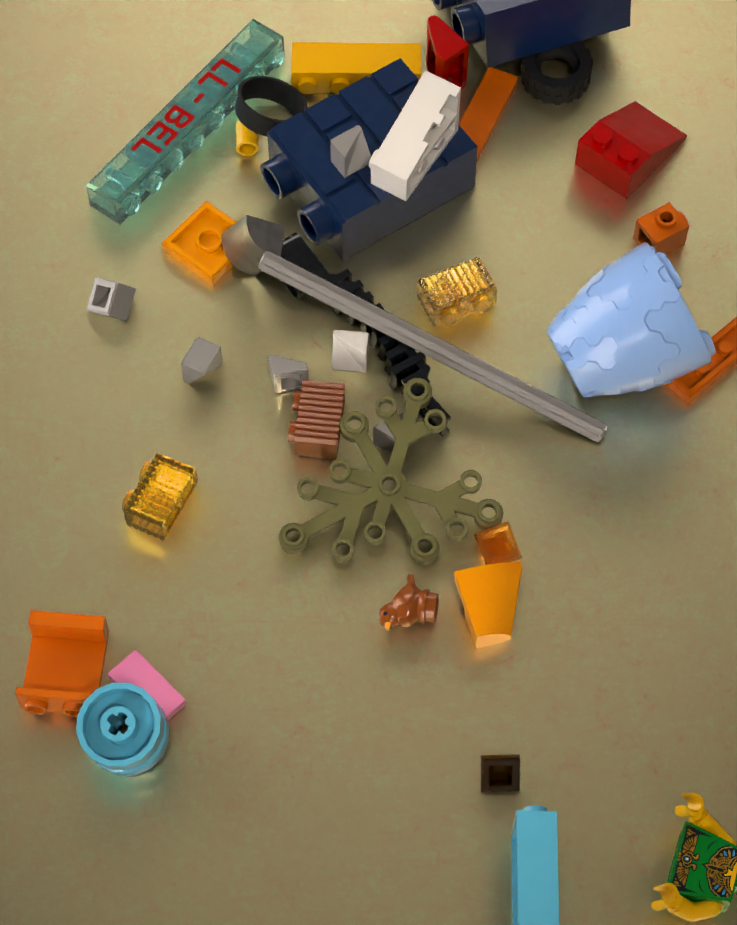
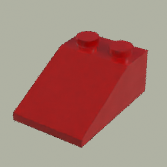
(627, 147)

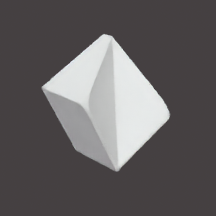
(350, 350)

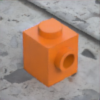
(662, 228)

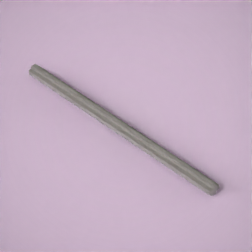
(433, 346)

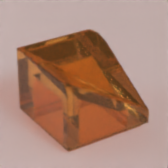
(498, 544)

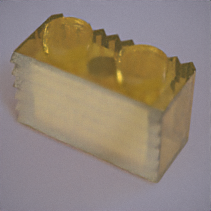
(457, 292)
(159, 495)

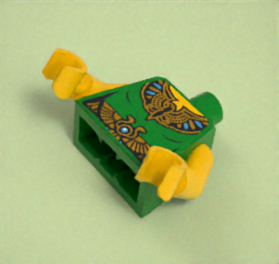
(702, 866)

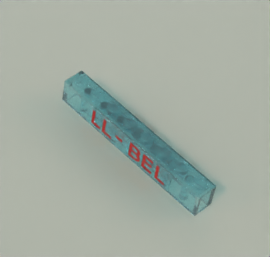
(184, 123)

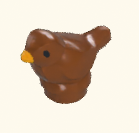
(410, 606)

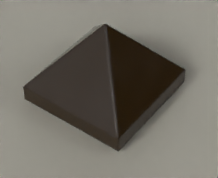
(500, 773)

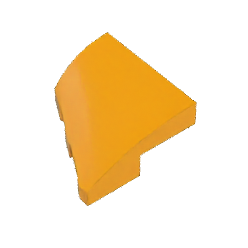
(489, 600)

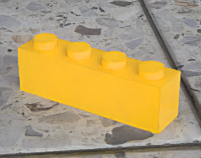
(334, 66)

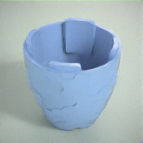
(629, 328)

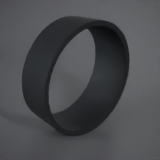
(269, 89)

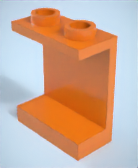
(63, 661)

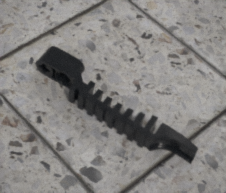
(402, 360)

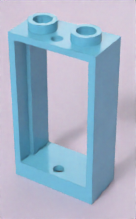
(535, 867)

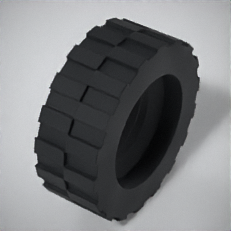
(558, 89)

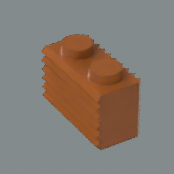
(318, 419)

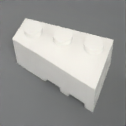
(417, 136)

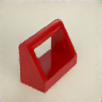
(446, 52)

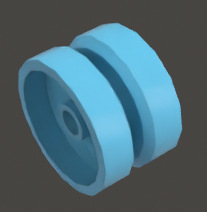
(104, 716)

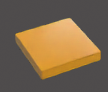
(199, 243)

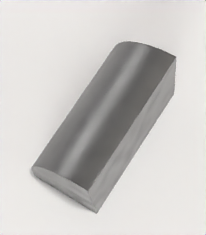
(249, 240)

